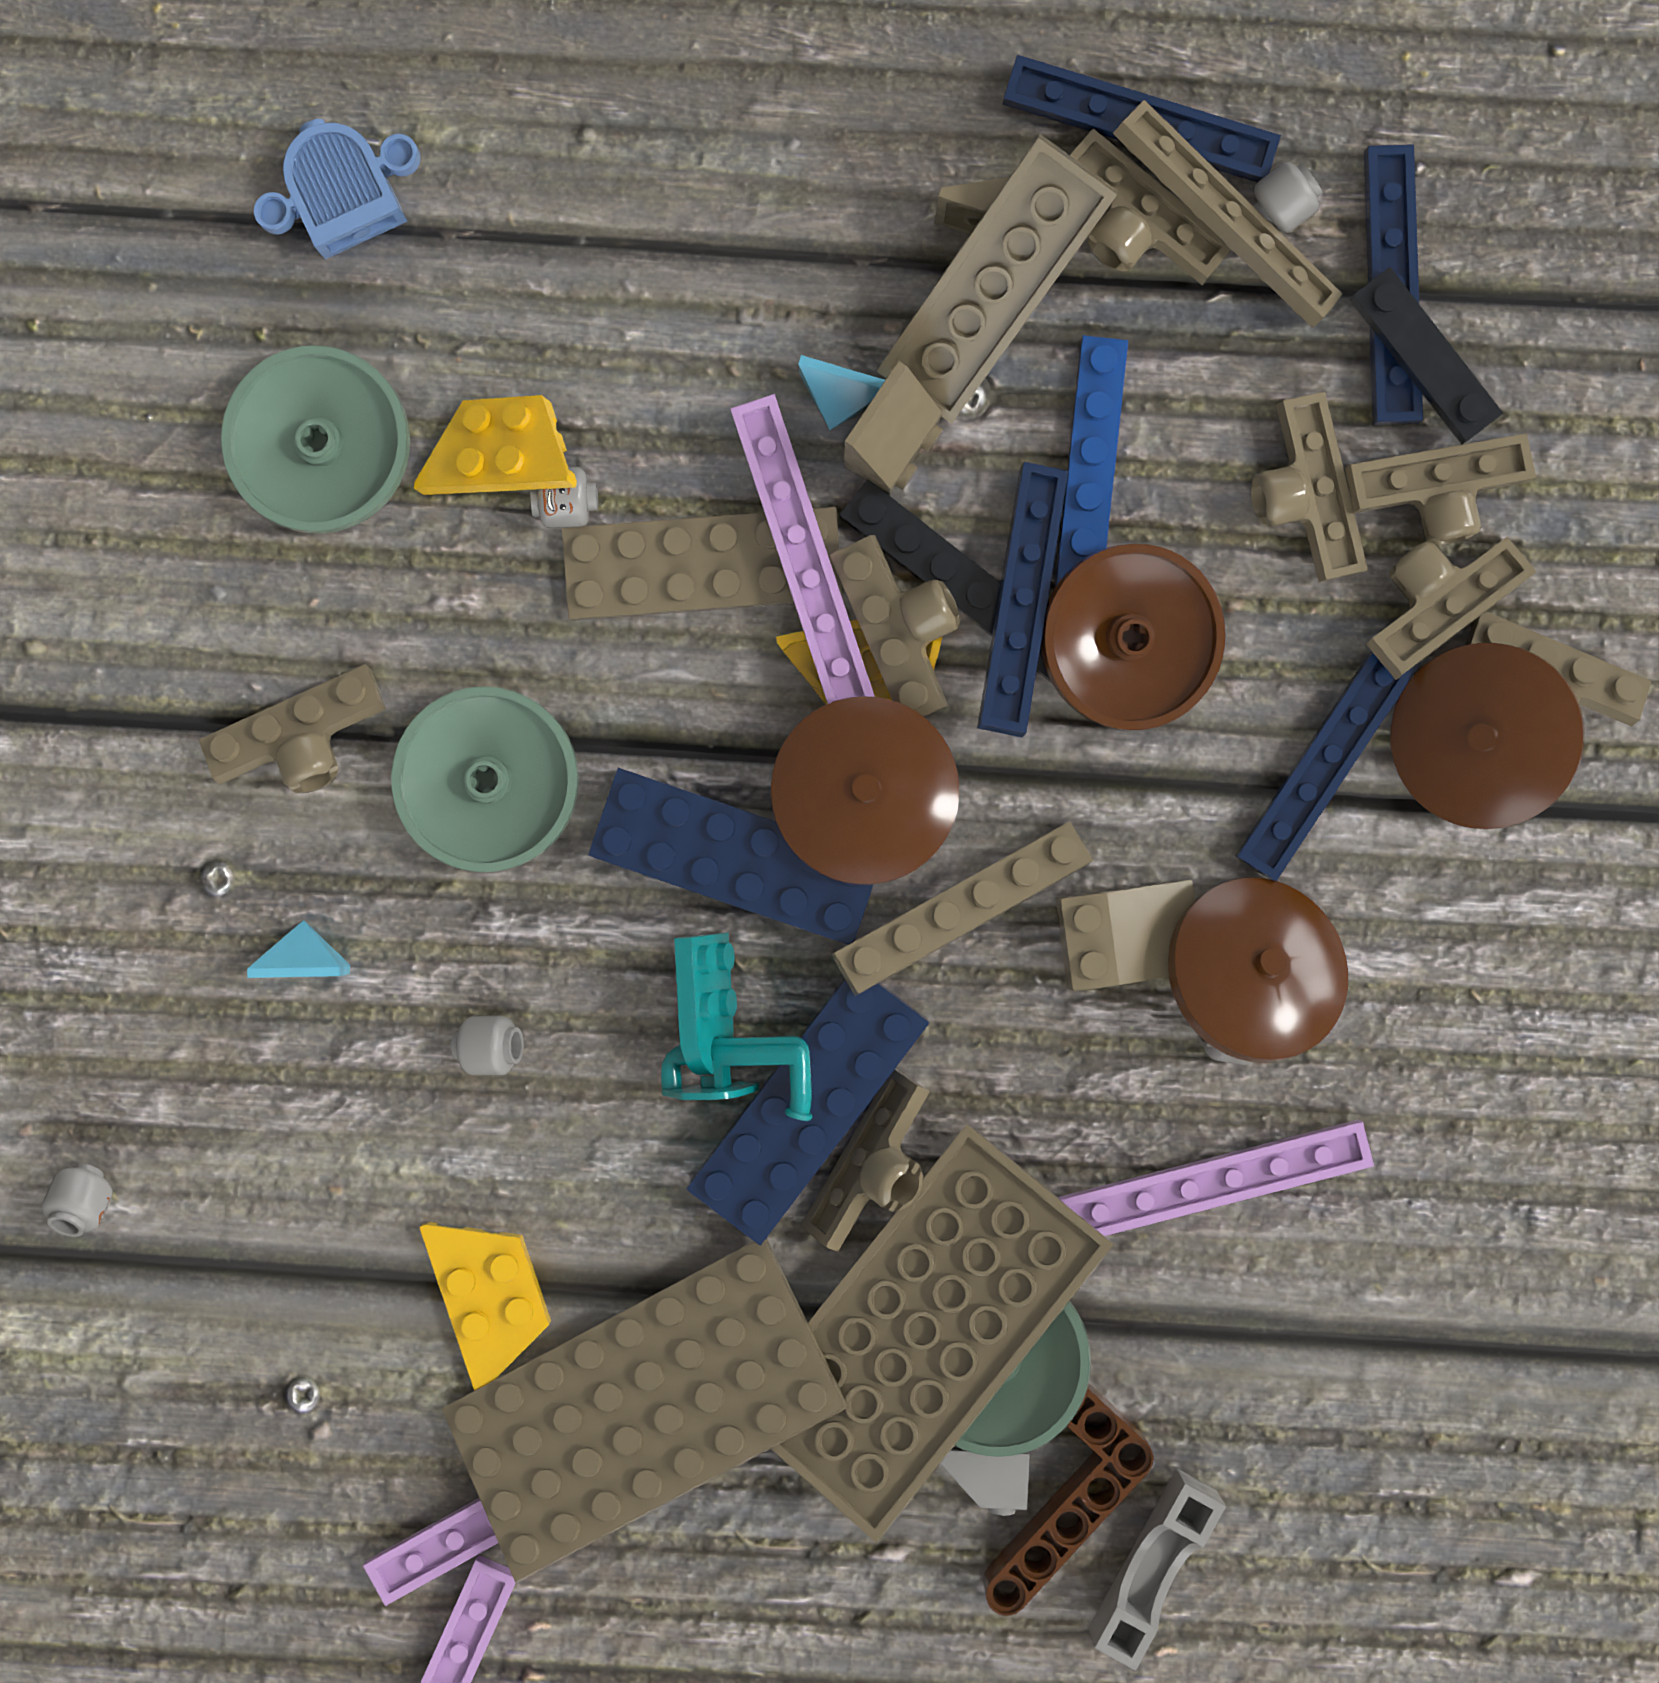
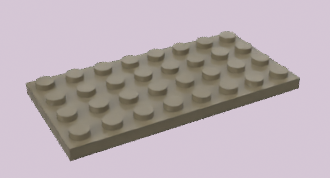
(937, 1325)
(643, 1409)

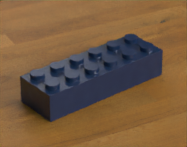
(721, 856)
(773, 1157)

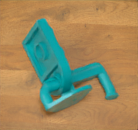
(707, 1032)

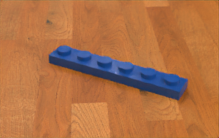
(1092, 450)

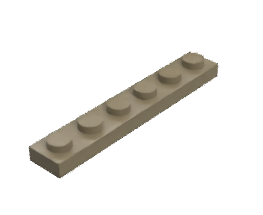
(1228, 213)
(961, 908)

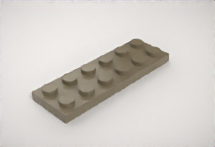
(1000, 275)
(679, 565)

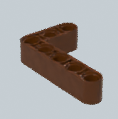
(1071, 1497)

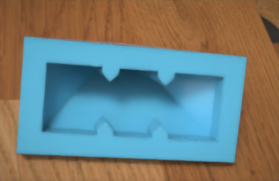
(837, 390)
(300, 955)

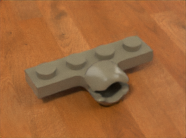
(1145, 217)
(1442, 483)
(1312, 489)
(1444, 599)
(897, 623)
(1594, 681)
(295, 733)
(871, 1164)

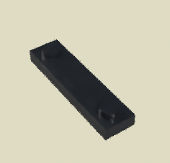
(1426, 355)

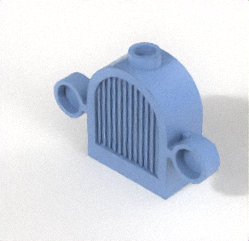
(338, 186)

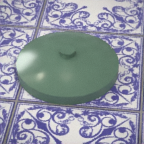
(315, 439)
(485, 779)
(1038, 1395)

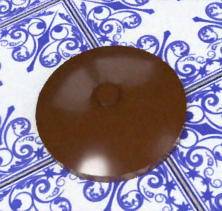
(1133, 636)
(1487, 735)
(865, 790)
(1258, 970)

